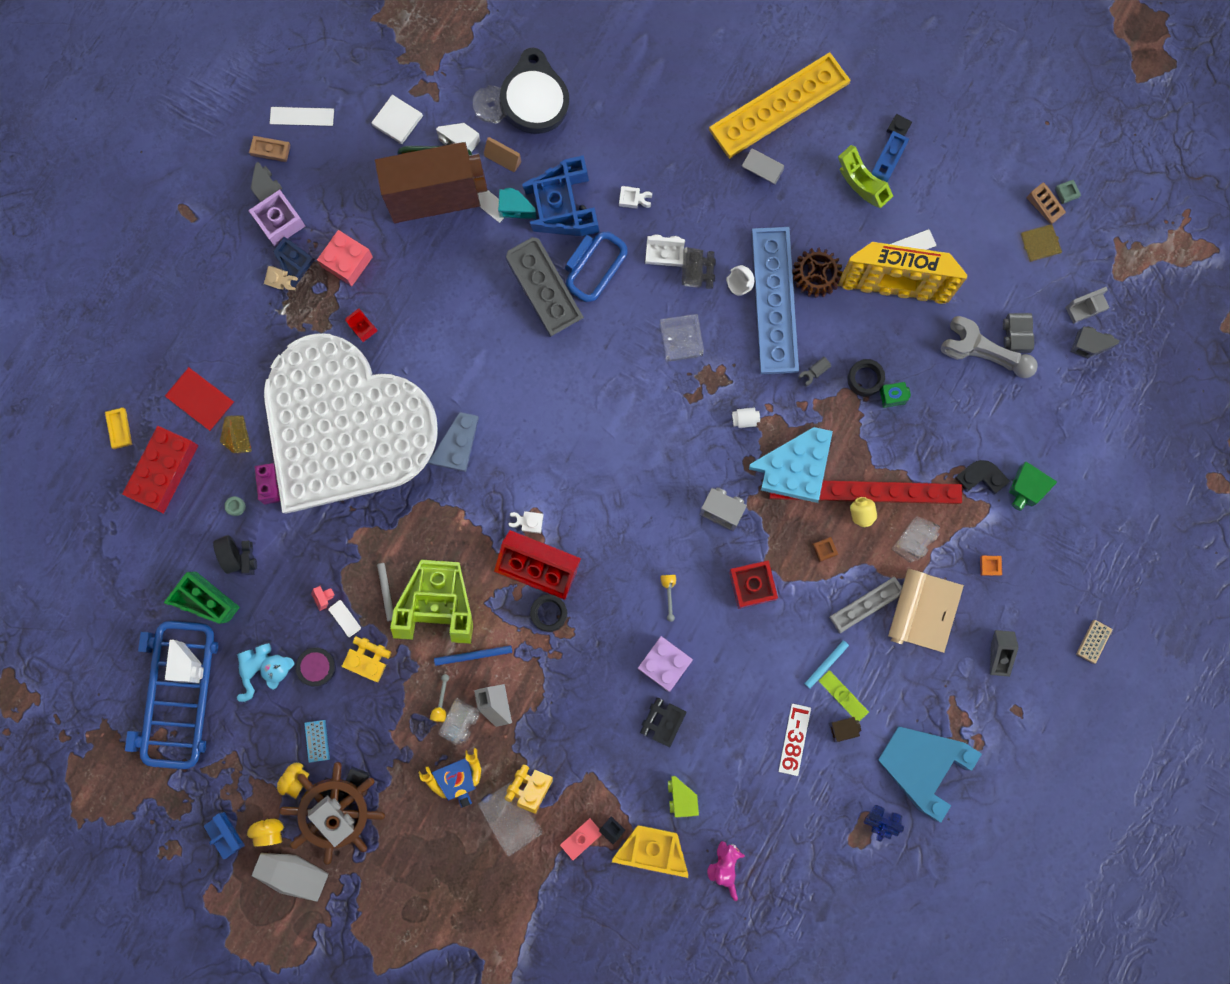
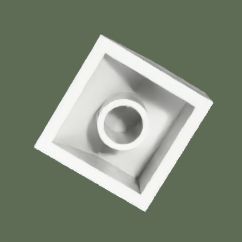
(182, 664)

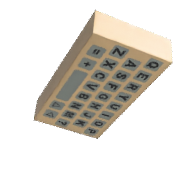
(1094, 641)

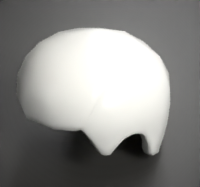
(740, 280)

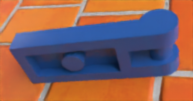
(890, 156)

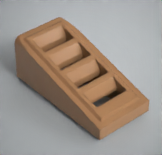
(1051, 199)

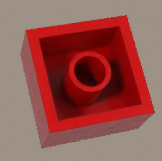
(753, 584)

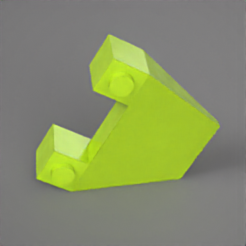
(434, 596)

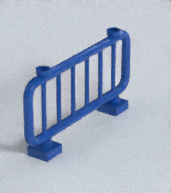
(134, 739)

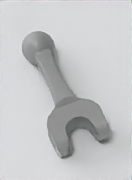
(977, 345)

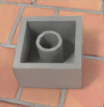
(723, 509)

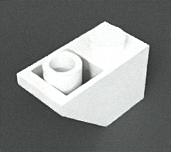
(458, 133)

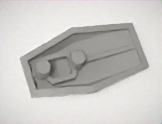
(290, 875)

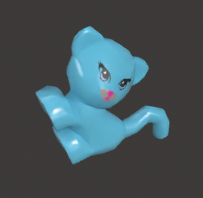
(272, 669)

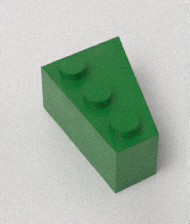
(202, 598)

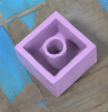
(277, 217)
(665, 664)

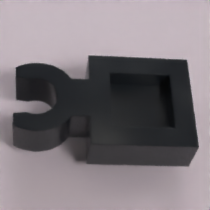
(248, 562)

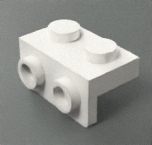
(664, 250)

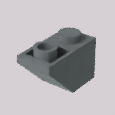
(262, 183)
(1091, 343)

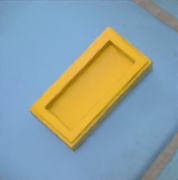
(118, 428)

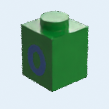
(894, 394)

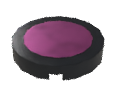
(315, 667)

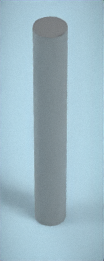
(385, 591)

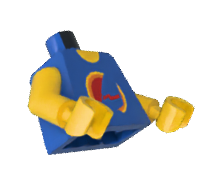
(455, 779)

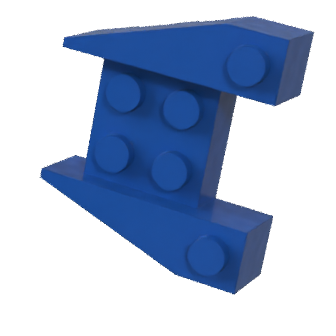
(557, 202)

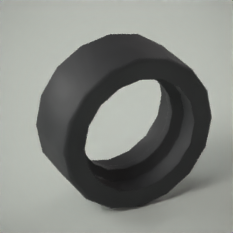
(876, 367)
(227, 554)
(534, 611)

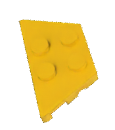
(653, 851)

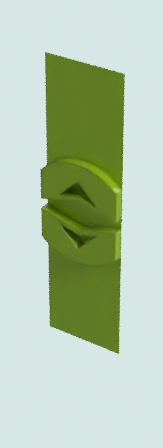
(843, 696)

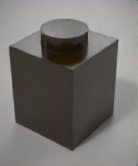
(845, 729)

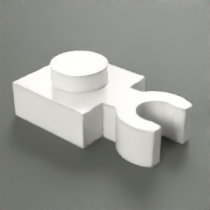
(631, 198)
(530, 522)

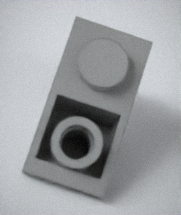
(494, 704)

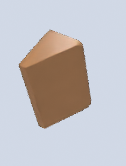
(502, 154)

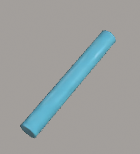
(826, 664)

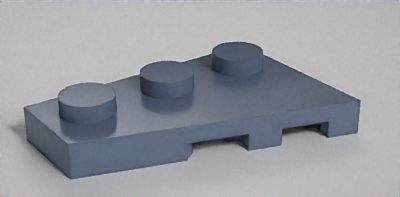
(457, 444)

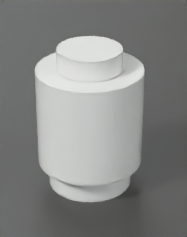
(745, 417)

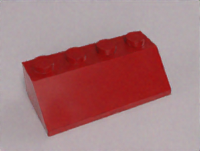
(537, 564)

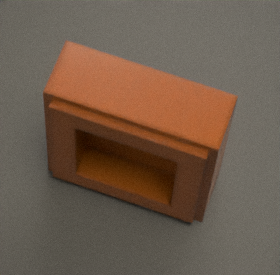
(825, 549)

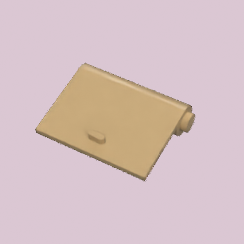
(925, 611)

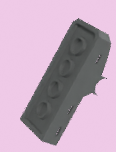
(543, 286)

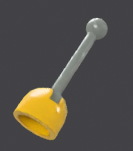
(668, 582)
(439, 714)

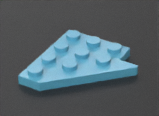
(796, 466)

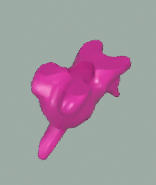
(724, 870)

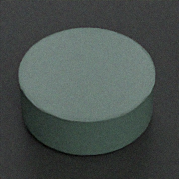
(234, 506)

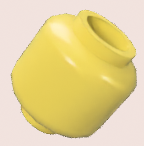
(863, 512)

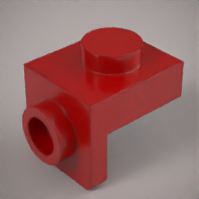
(361, 325)

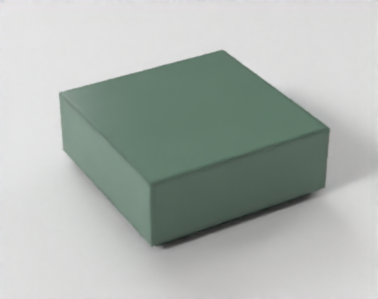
(1067, 191)

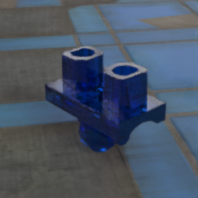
(882, 826)

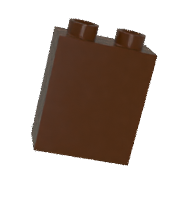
(430, 182)

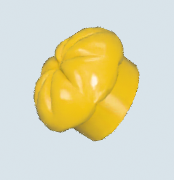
(288, 781)
(266, 832)

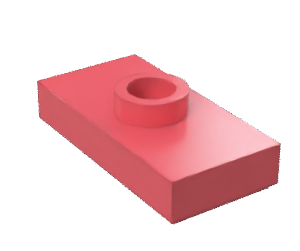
(581, 839)

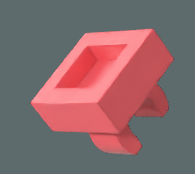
(321, 598)

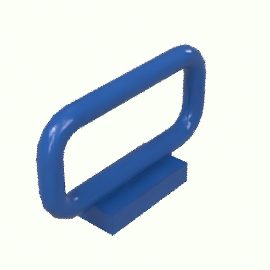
(582, 255)

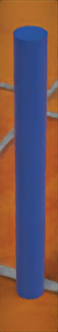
(473, 655)

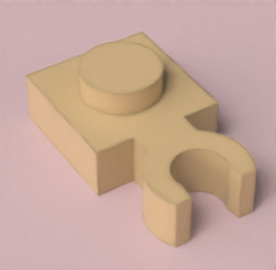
(278, 278)

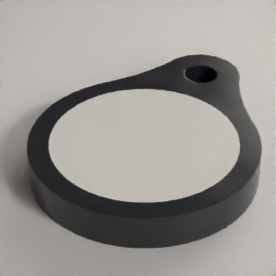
(534, 95)

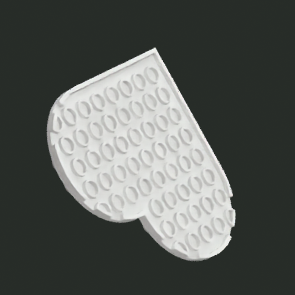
(340, 426)

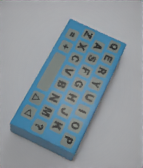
(317, 741)

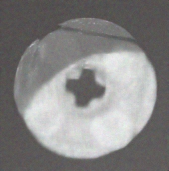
(481, 109)

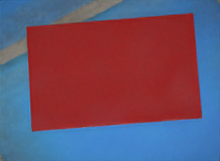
(199, 399)

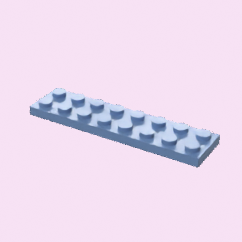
(775, 300)

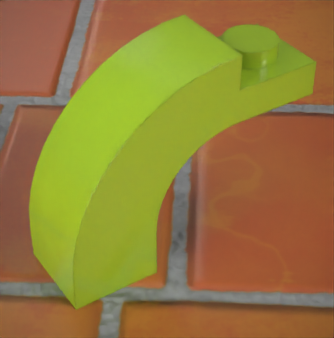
(861, 180)

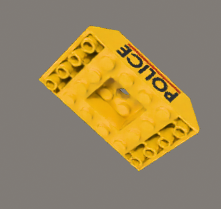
(904, 272)

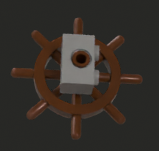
(329, 814)

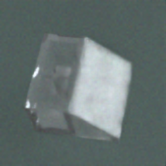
(916, 538)
(459, 721)

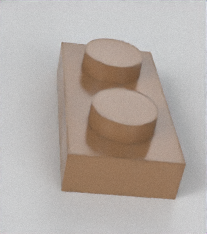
(269, 148)

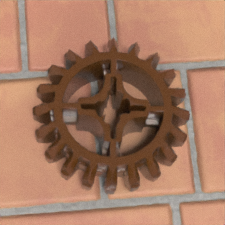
(811, 260)

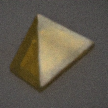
(235, 435)

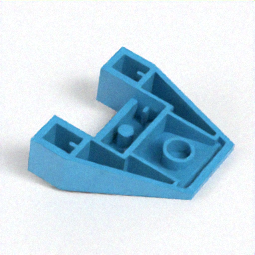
(921, 762)

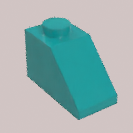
(515, 205)

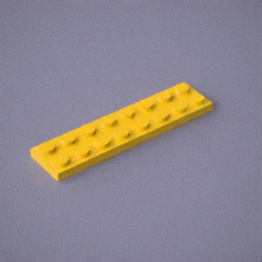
(779, 105)

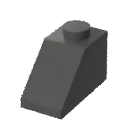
(1003, 652)

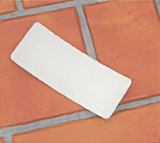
(344, 618)

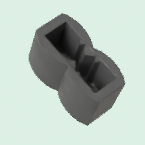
(1019, 332)

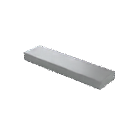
(866, 605)

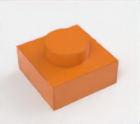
(991, 565)

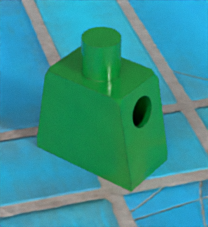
(1029, 486)

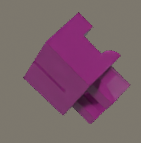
(267, 484)

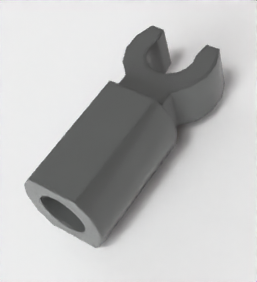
(816, 370)

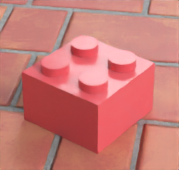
(345, 258)

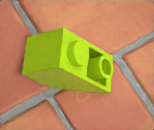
(684, 799)

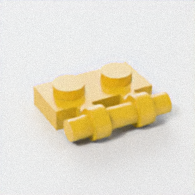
(364, 665)
(534, 791)

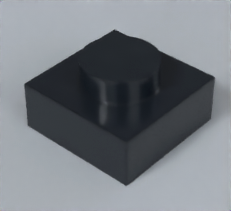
(899, 125)
(611, 830)

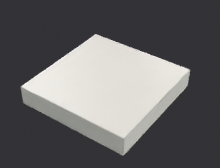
(397, 119)

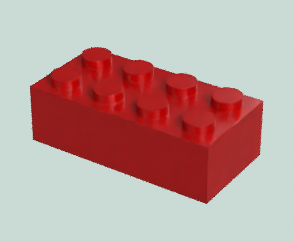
(160, 469)

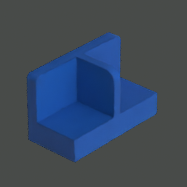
(223, 835)

